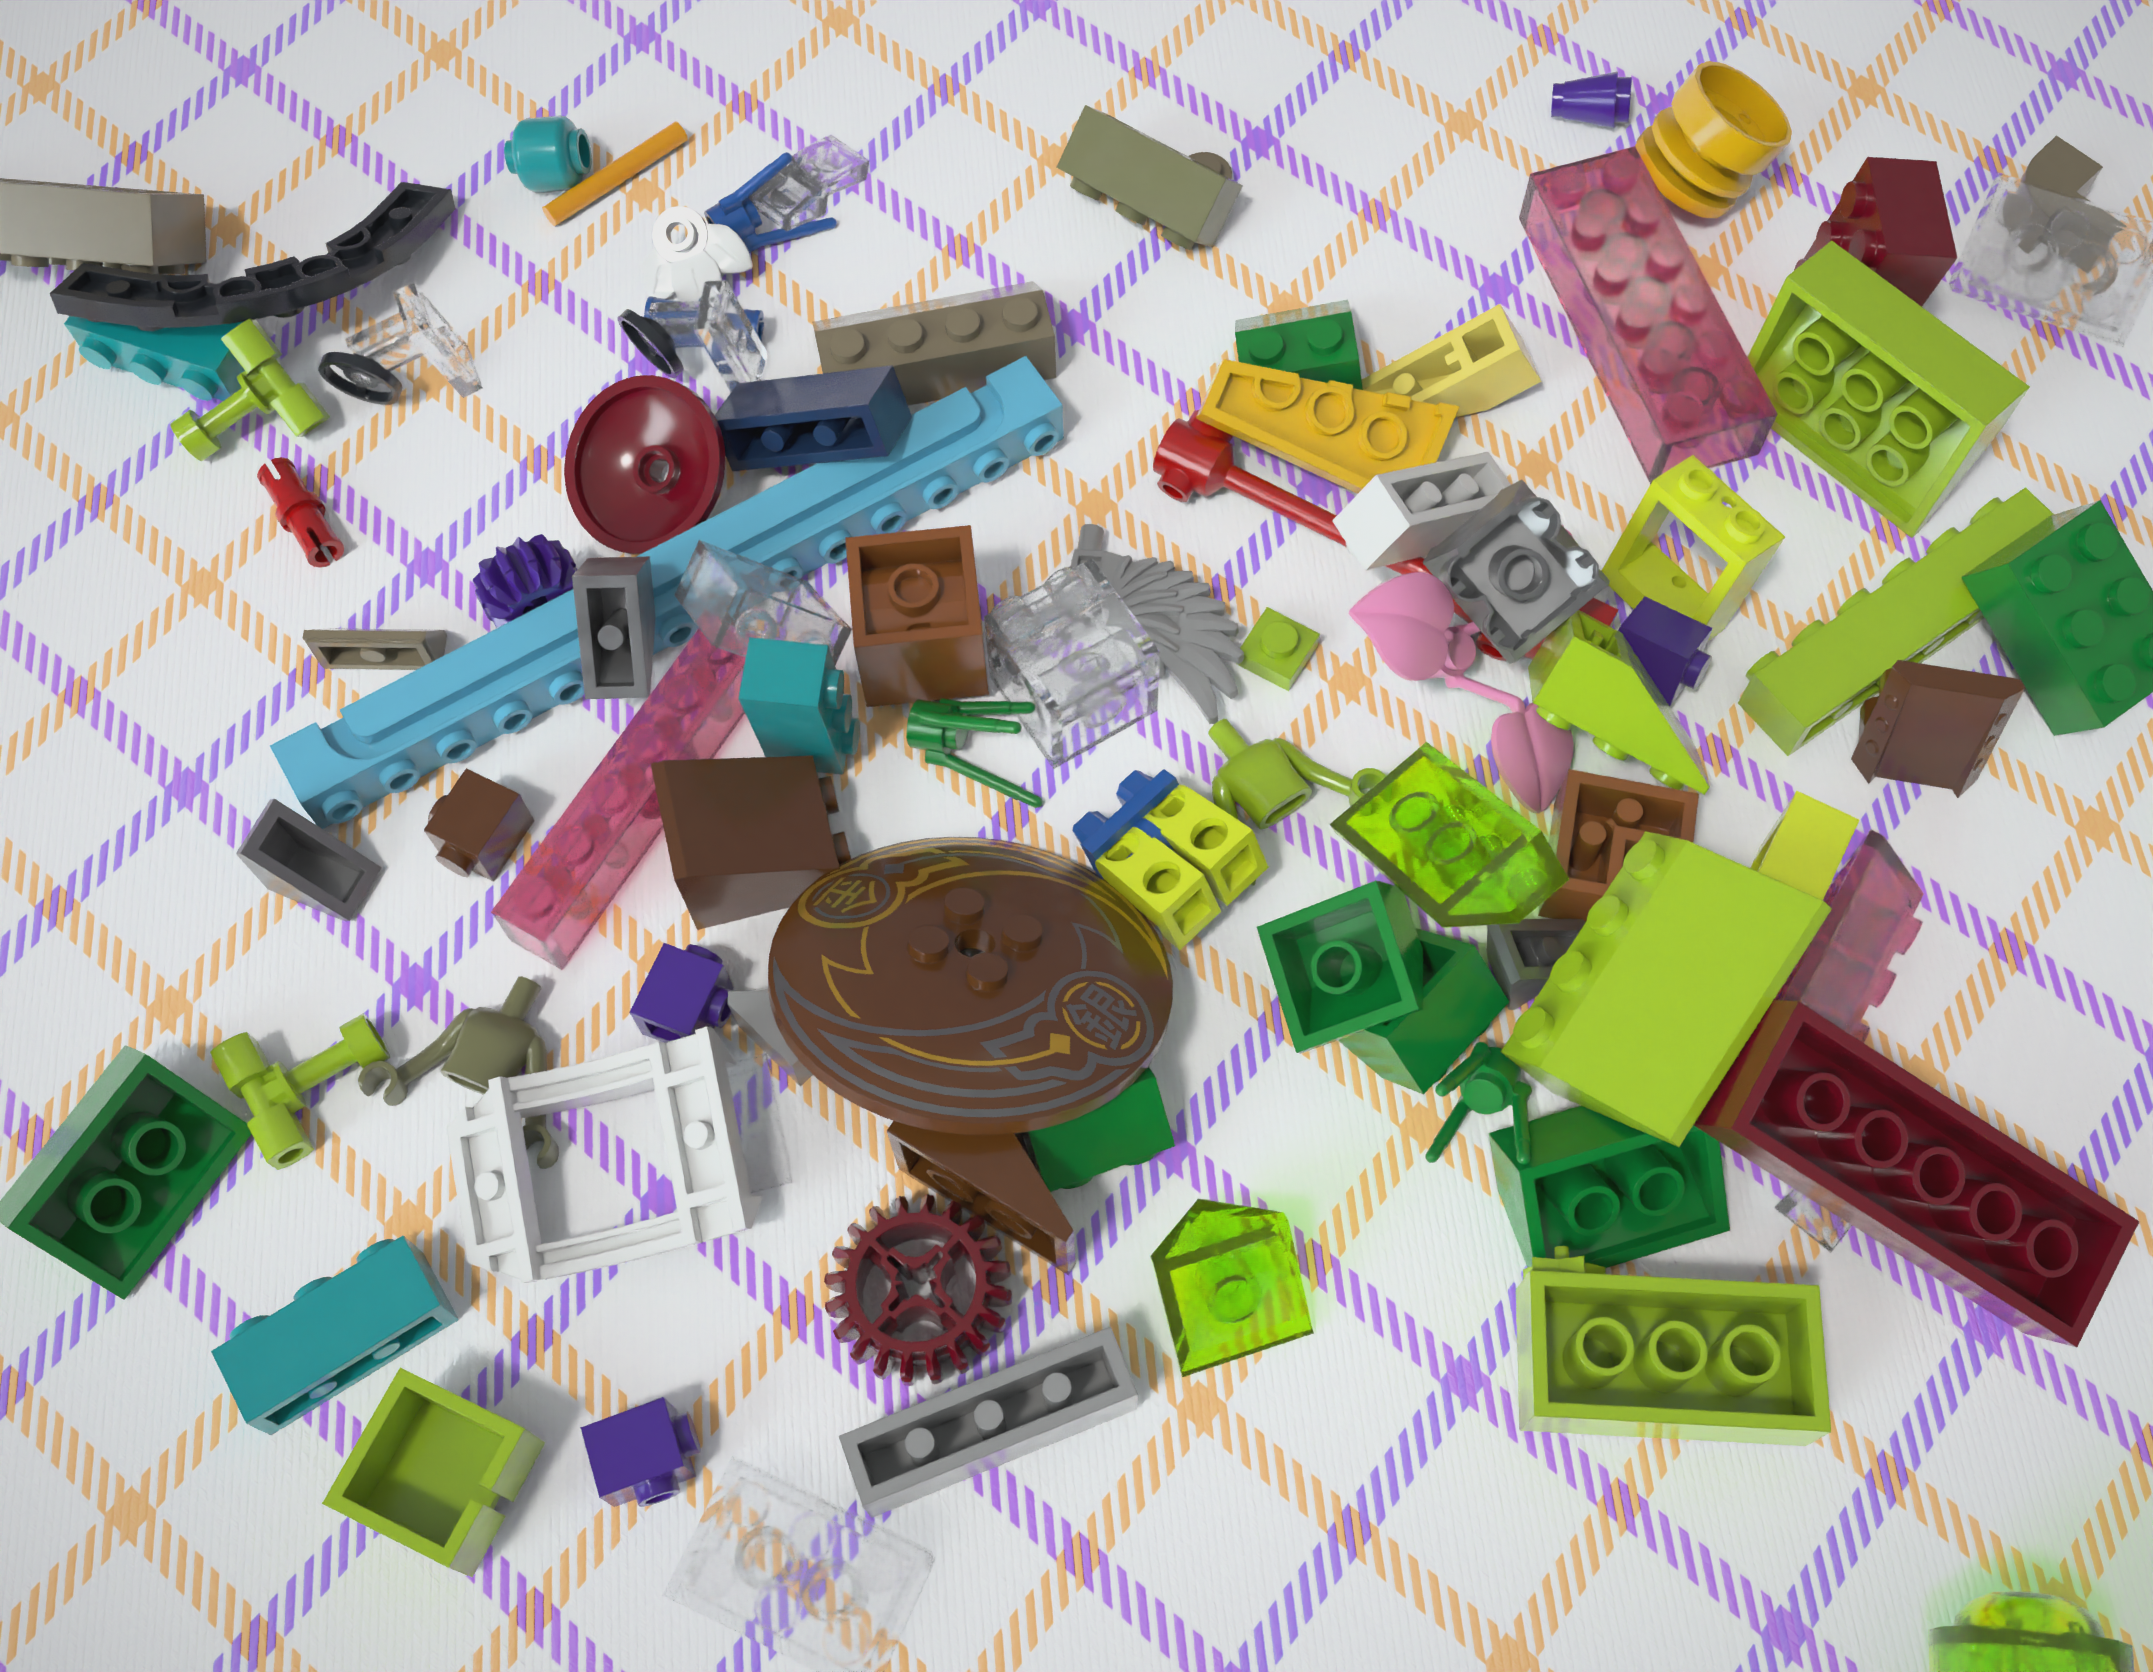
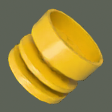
(1713, 139)

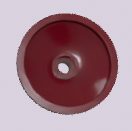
(619, 460)

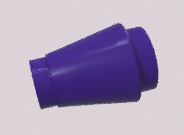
(1593, 99)

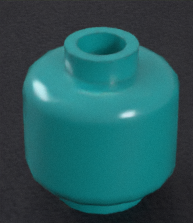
(548, 153)

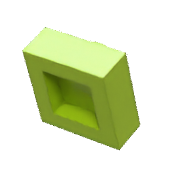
(1278, 648)

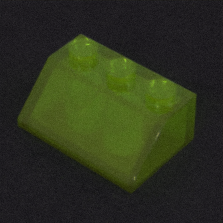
(1451, 844)

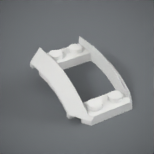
(699, 1142)

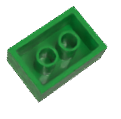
(2071, 617)

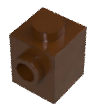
(477, 826)

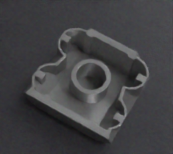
(1516, 570)

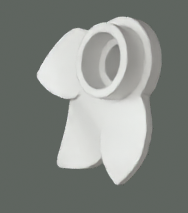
(700, 258)

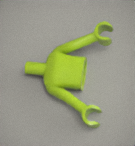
(1268, 777)

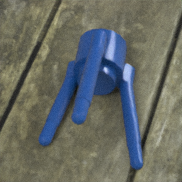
(743, 218)

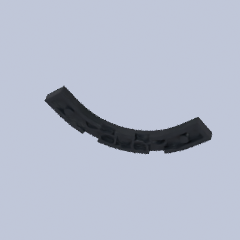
(272, 289)

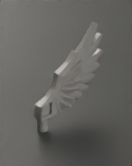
(1175, 616)

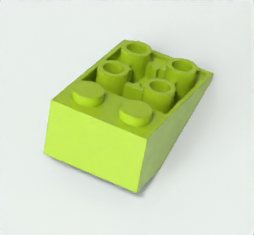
(1597, 682)

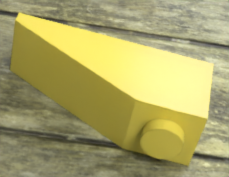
(1465, 367)

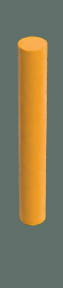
(615, 173)

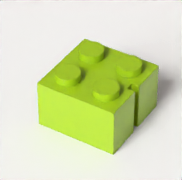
(434, 1472)

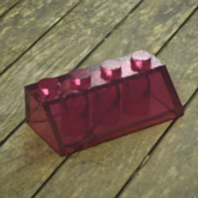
(1851, 951)

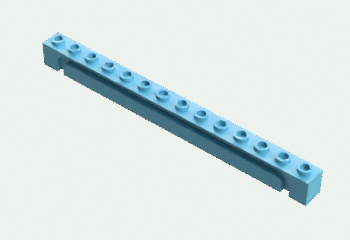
(536, 659)

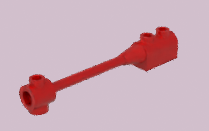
(1202, 461)

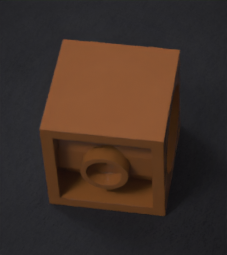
(916, 615)

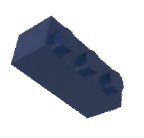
(813, 419)

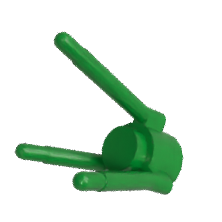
(945, 726)
(1487, 1086)

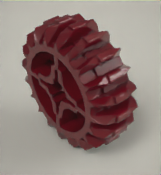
(878, 1249)

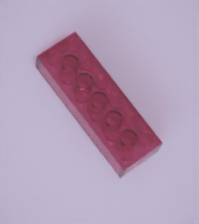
(1645, 314)

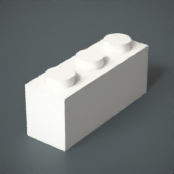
(1417, 508)

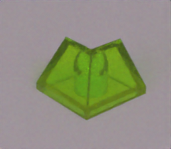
(1229, 1284)

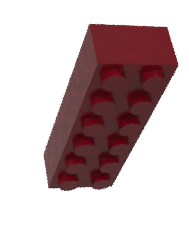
(1919, 1173)

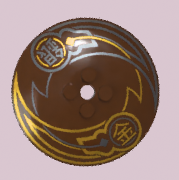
(957, 1043)

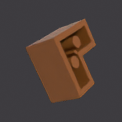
(1597, 825)

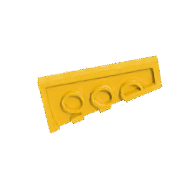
(1325, 426)

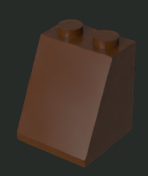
(746, 832)

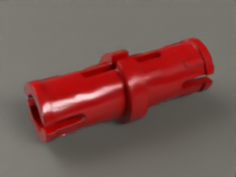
(300, 512)

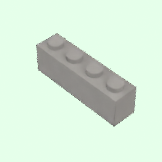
(989, 1422)

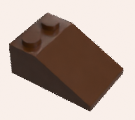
(991, 1180)

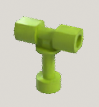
(263, 386)
(277, 1092)

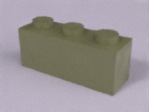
(1148, 179)

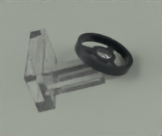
(711, 323)
(397, 341)

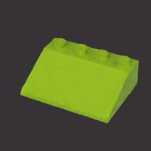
(1878, 387)
(1664, 985)

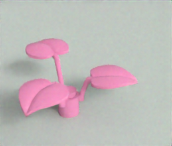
(1412, 635)

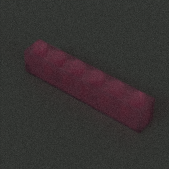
(617, 809)

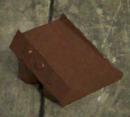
(1933, 725)

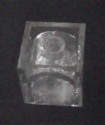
(1074, 657)

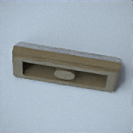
(375, 647)

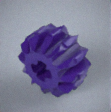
(523, 578)

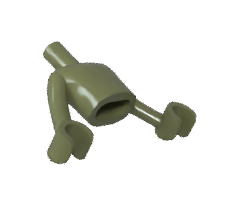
(479, 1047)

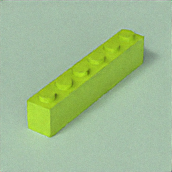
(1905, 619)

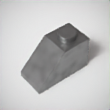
(615, 626)

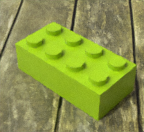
(1671, 1358)

